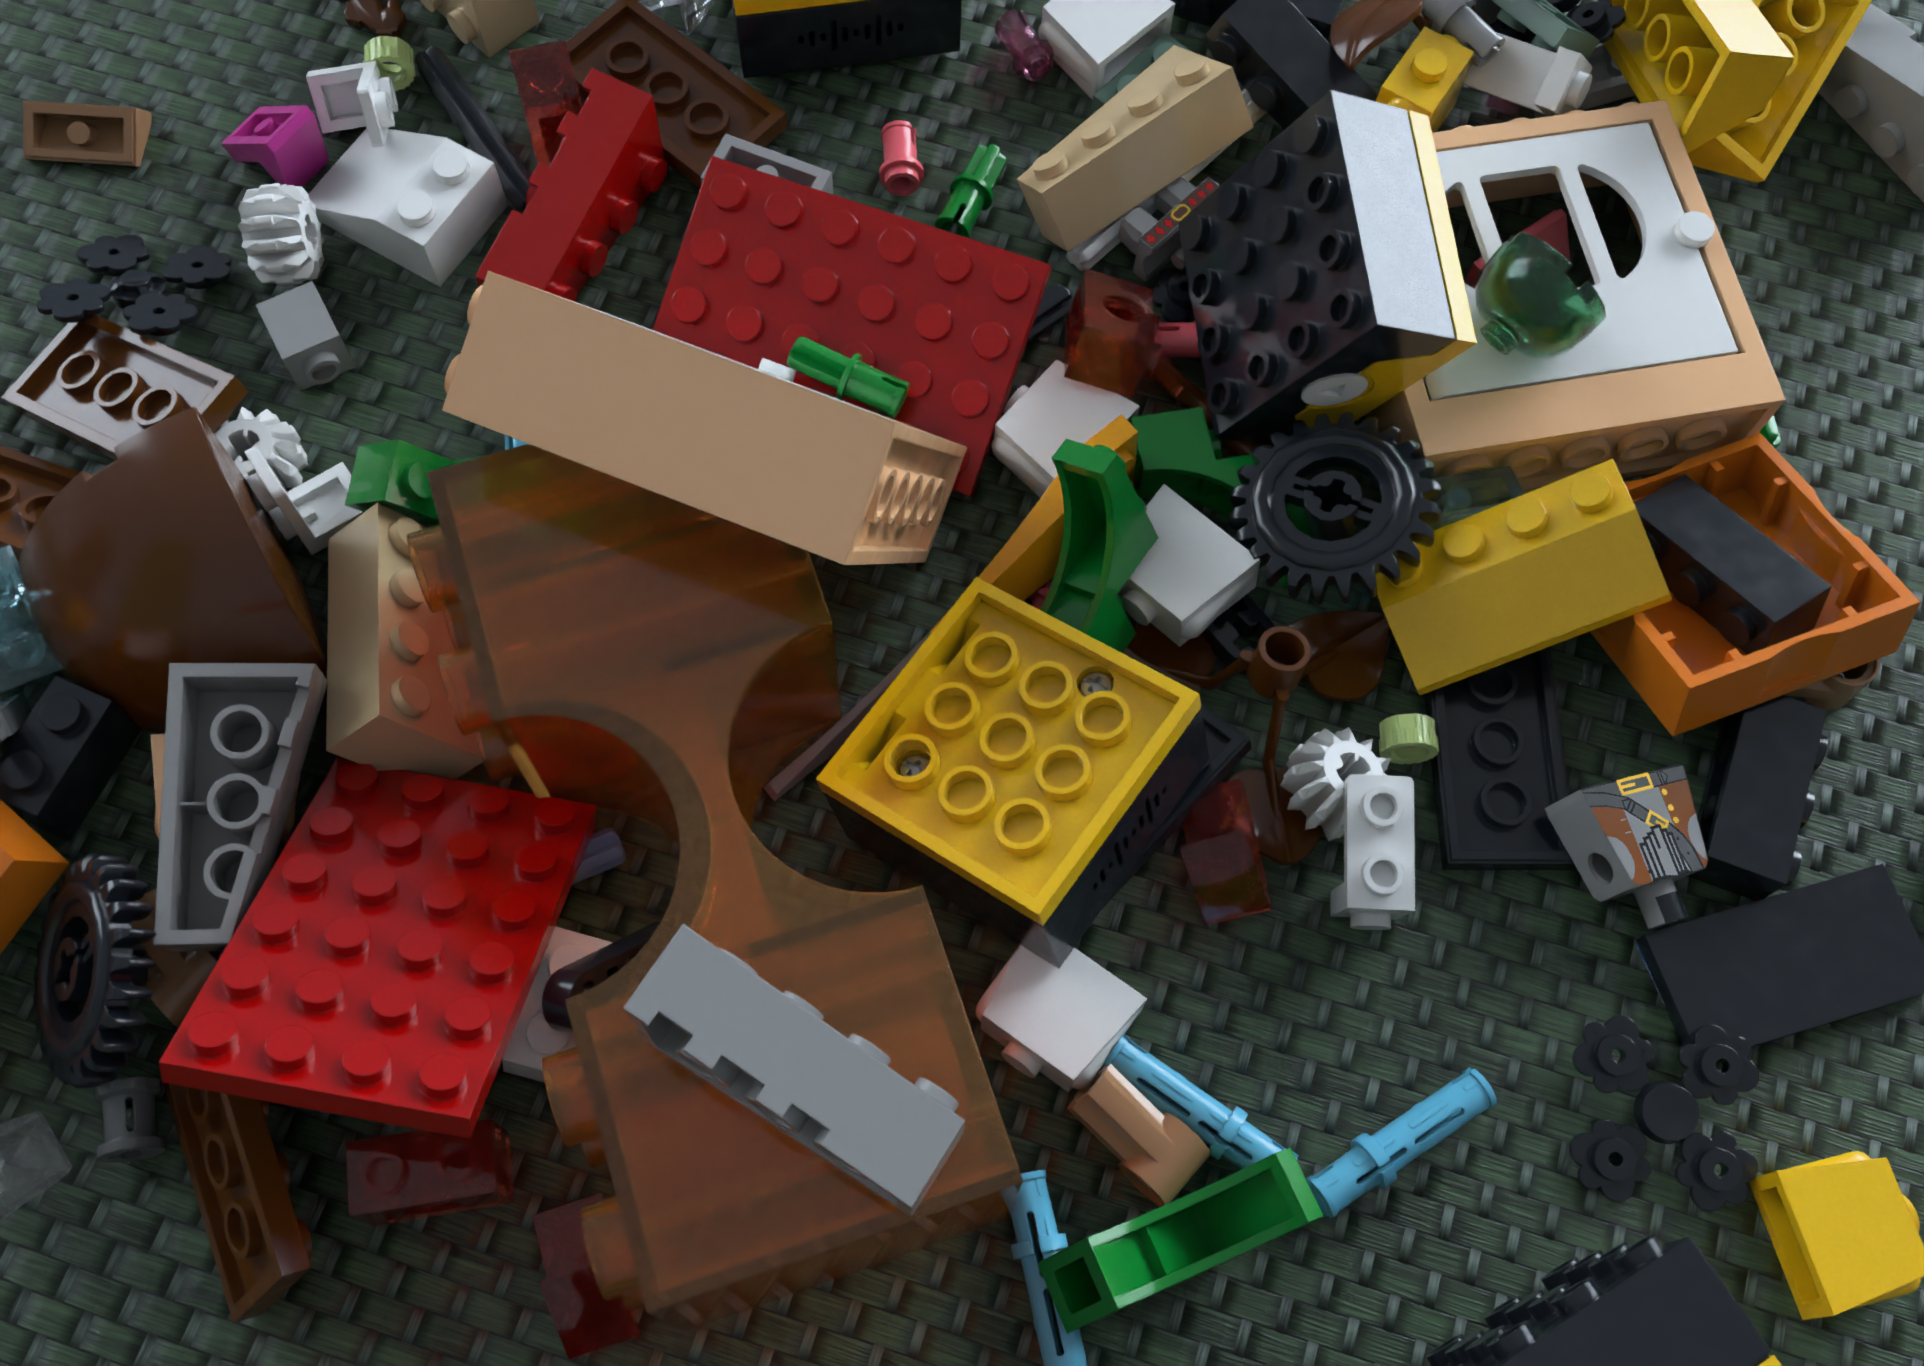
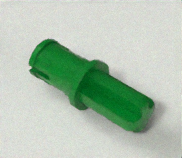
(972, 190)
(849, 376)

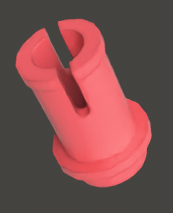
(901, 170)
(1178, 340)

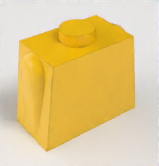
(1428, 77)
(1841, 1232)

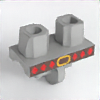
(1159, 241)

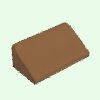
(85, 133)

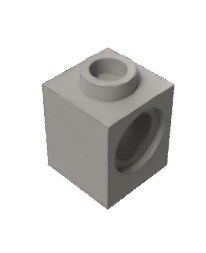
(305, 336)

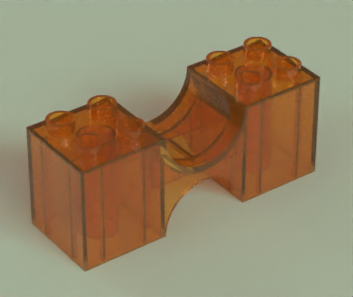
(666, 677)

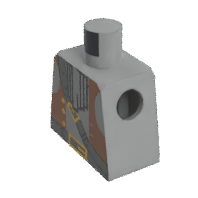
(1634, 840)

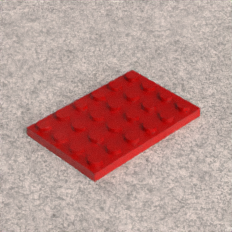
(912, 299)
(387, 951)

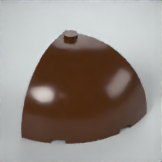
(164, 567)

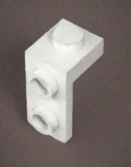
(1534, 77)
(354, 99)
(309, 510)
(1377, 852)

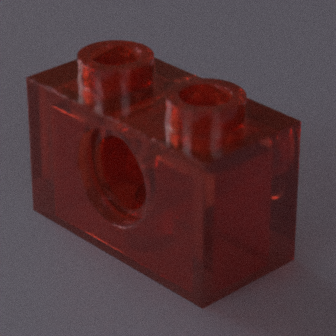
(1111, 334)
(428, 1174)

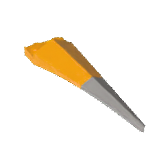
(1018, 569)

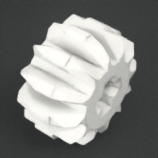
(281, 234)
(273, 438)
(1319, 774)

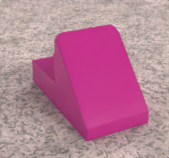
(282, 141)

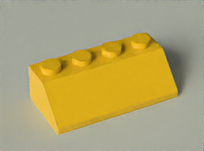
(1815, 37)
(1703, 57)
(1522, 578)

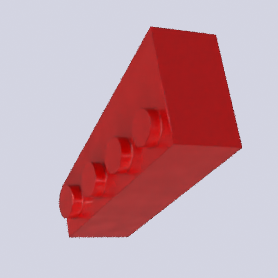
(586, 195)

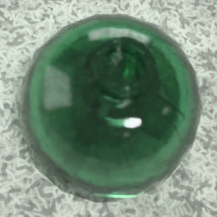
(1533, 302)

